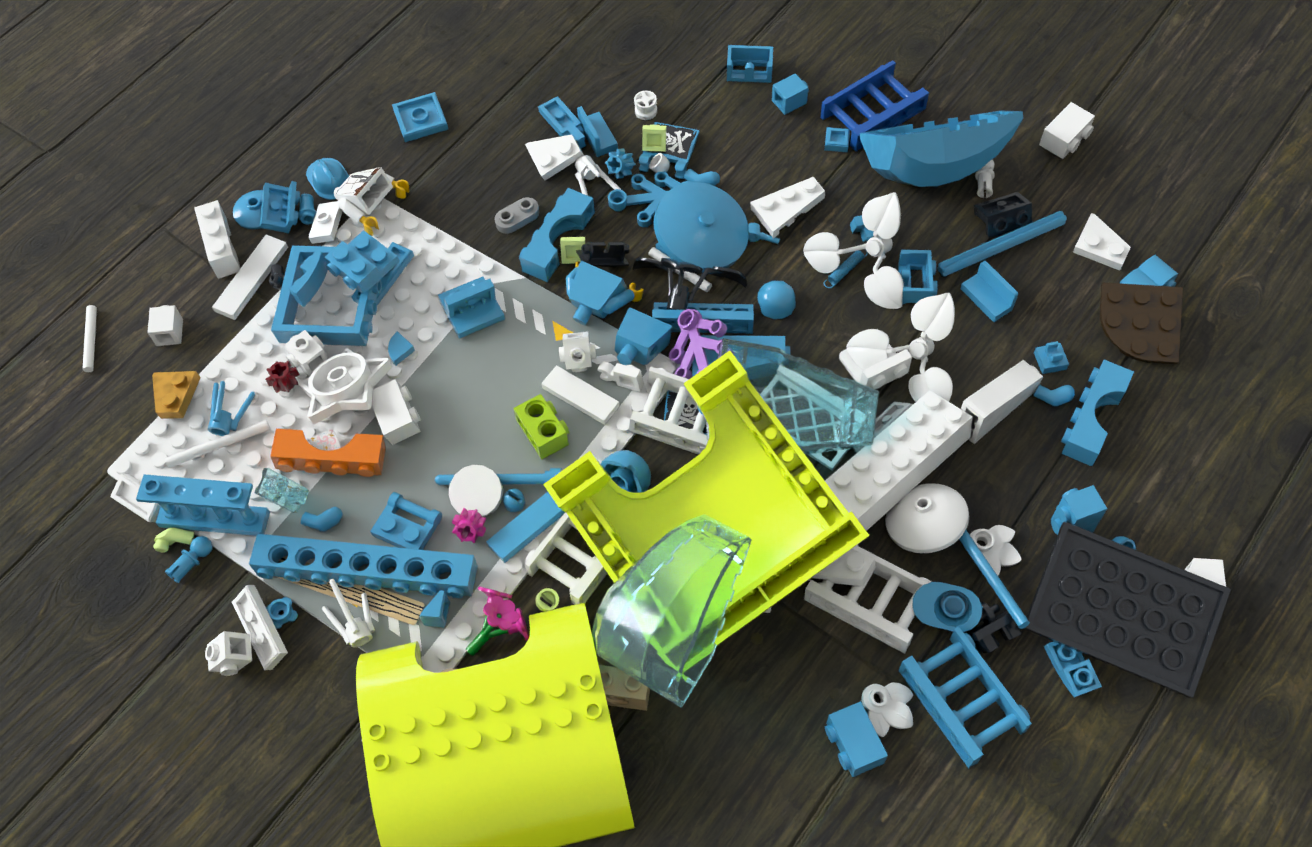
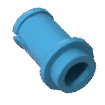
(306, 208)

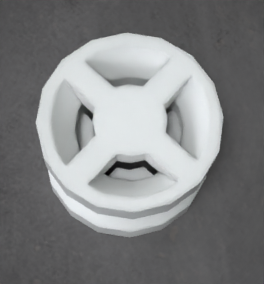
(645, 105)

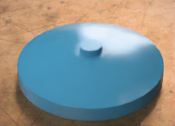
(701, 225)

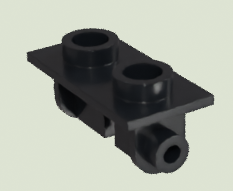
(596, 255)

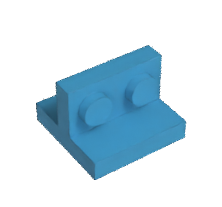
(471, 306)

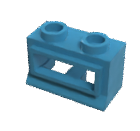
(749, 57)
(922, 261)

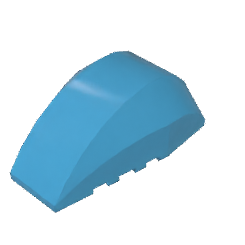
(939, 152)

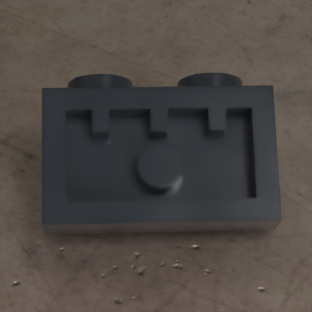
(1004, 213)

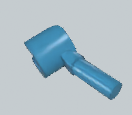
(755, 234)

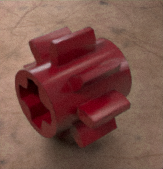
(282, 376)

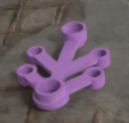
(690, 322)

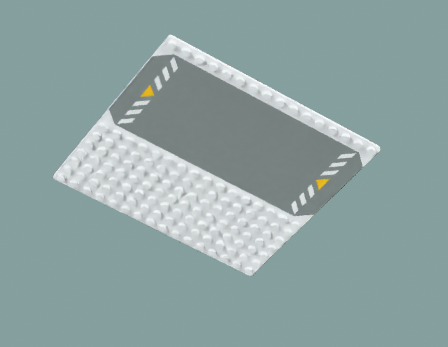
(465, 411)

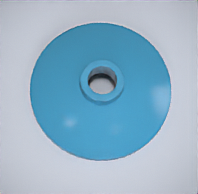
(248, 210)

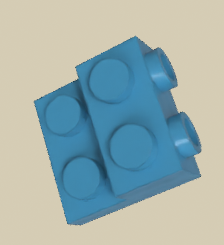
(361, 262)

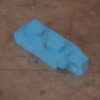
(562, 120)

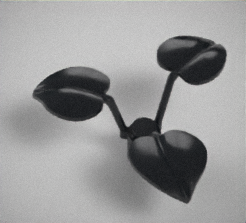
(679, 294)

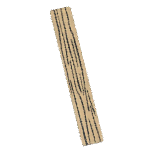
(379, 601)

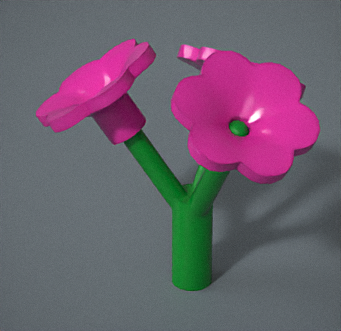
(500, 614)

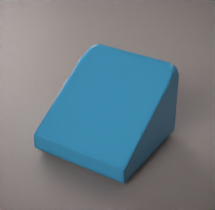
(436, 611)

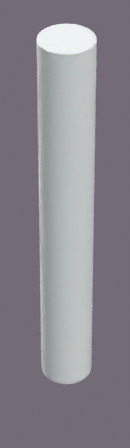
(692, 277)
(89, 340)

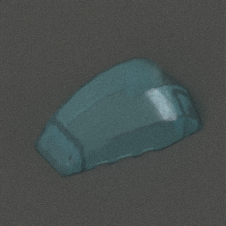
(809, 401)
(670, 605)

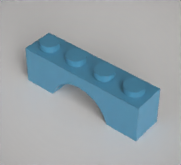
(570, 213)
(1087, 436)

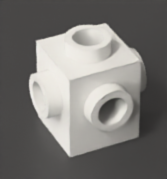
(577, 343)
(305, 352)
(229, 653)

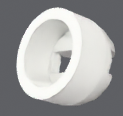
(659, 163)

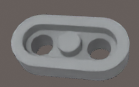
(518, 215)

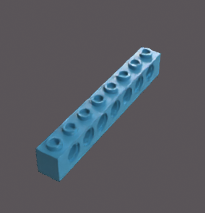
(271, 548)

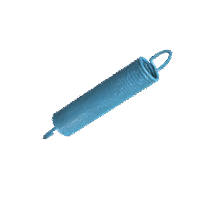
(845, 268)

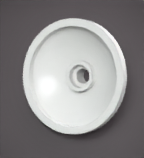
(928, 527)

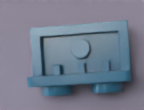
(279, 207)

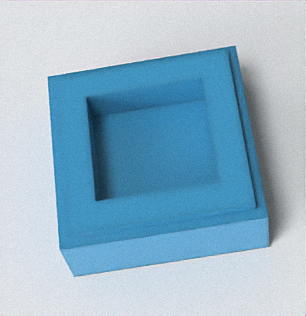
(837, 139)

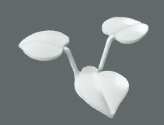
(883, 218)
(931, 316)

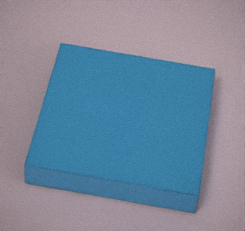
(420, 117)

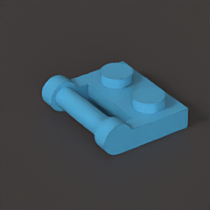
(402, 531)

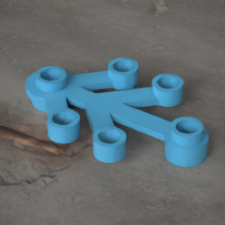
(654, 196)

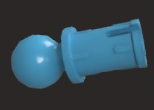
(199, 547)

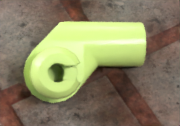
(171, 536)

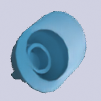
(326, 176)
(947, 606)

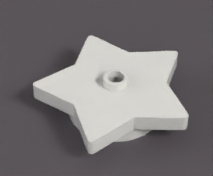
(343, 384)

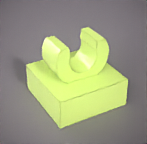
(654, 138)
(568, 249)

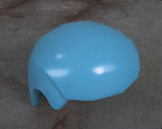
(776, 299)

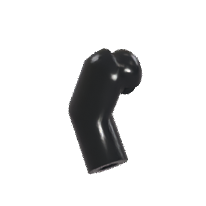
(277, 276)

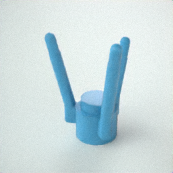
(221, 420)

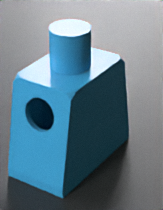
(641, 338)

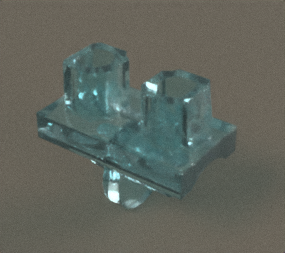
(281, 490)

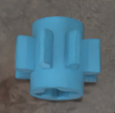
(620, 163)

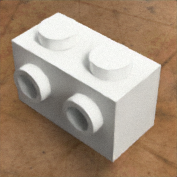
(1067, 130)
(394, 412)

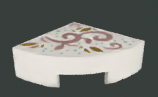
(325, 440)

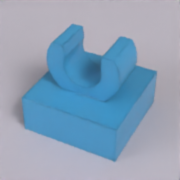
(858, 226)
(1051, 358)

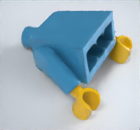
(597, 292)

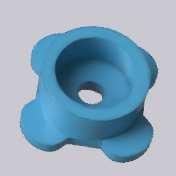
(281, 605)

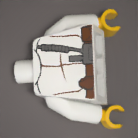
(364, 191)

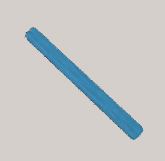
(1001, 243)

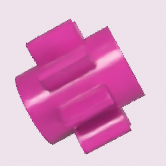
(469, 525)

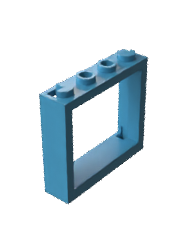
(286, 310)

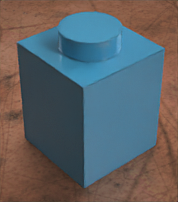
(790, 93)

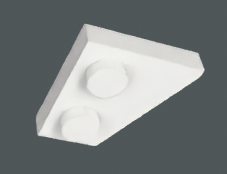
(554, 154)
(1101, 244)

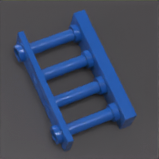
(893, 115)

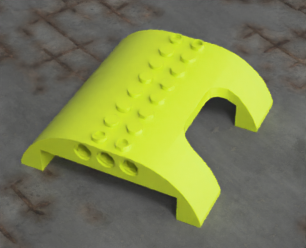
(744, 478)
(493, 748)

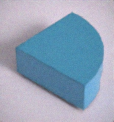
(399, 348)

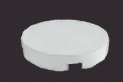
(476, 489)

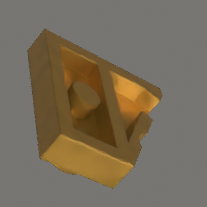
(174, 392)

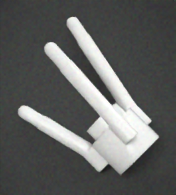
(589, 170)
(357, 631)

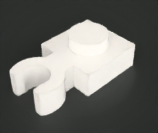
(624, 375)

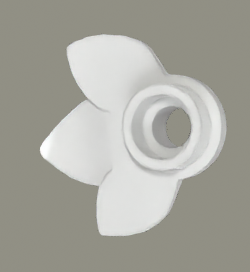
(997, 549)
(892, 708)

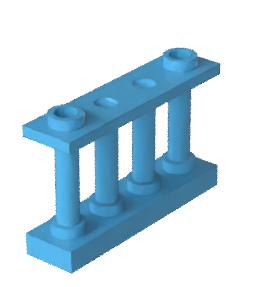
(203, 505)
(952, 722)

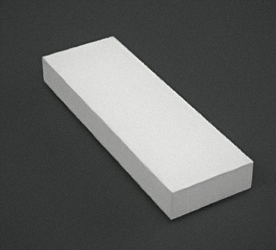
(580, 395)
(260, 627)

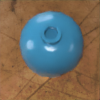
(628, 471)

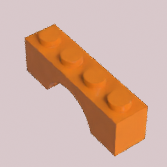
(360, 456)

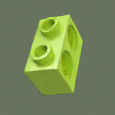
(537, 427)

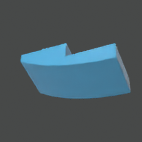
(314, 275)
(1072, 669)

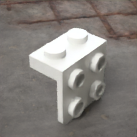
(881, 373)

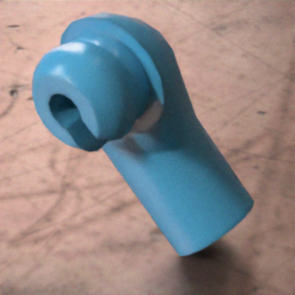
(709, 177)
(1057, 396)
(323, 521)

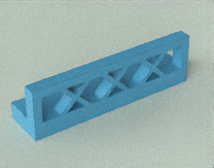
(737, 317)

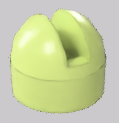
(548, 595)

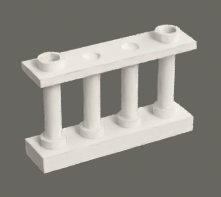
(669, 430)
(580, 588)
(865, 619)

